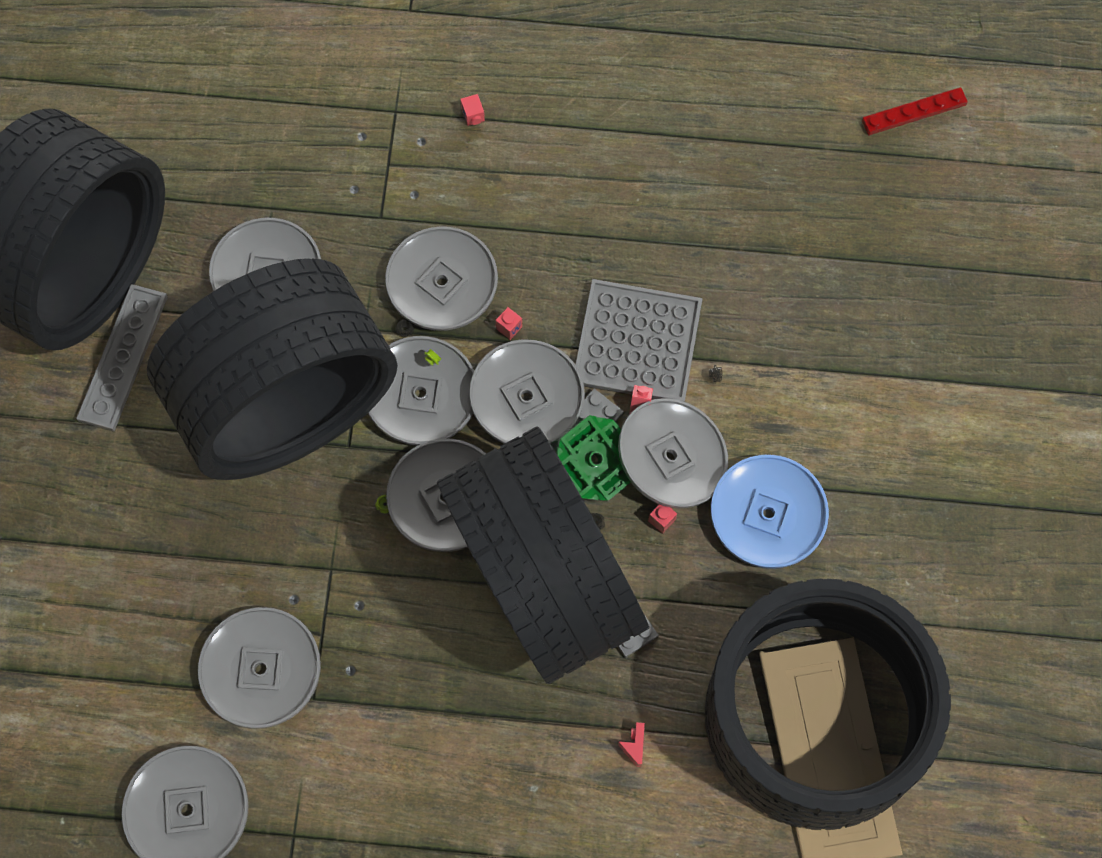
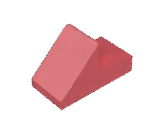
(634, 750)

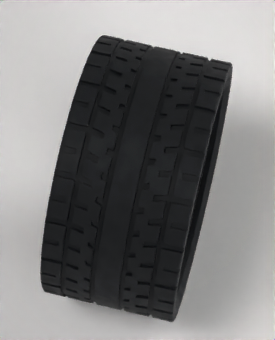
(71, 226)
(270, 368)
(542, 555)
(885, 628)

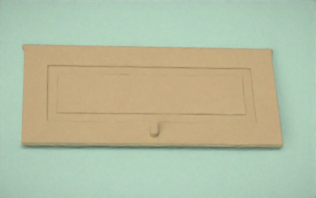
(828, 740)

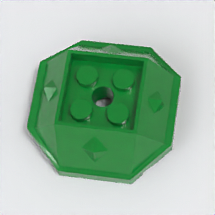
(598, 438)

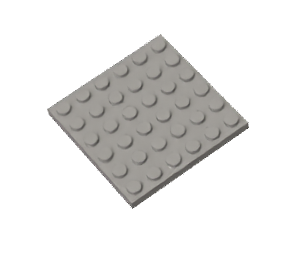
(638, 339)

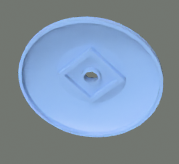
(775, 485)

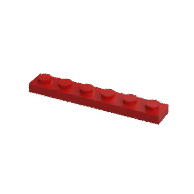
(914, 111)

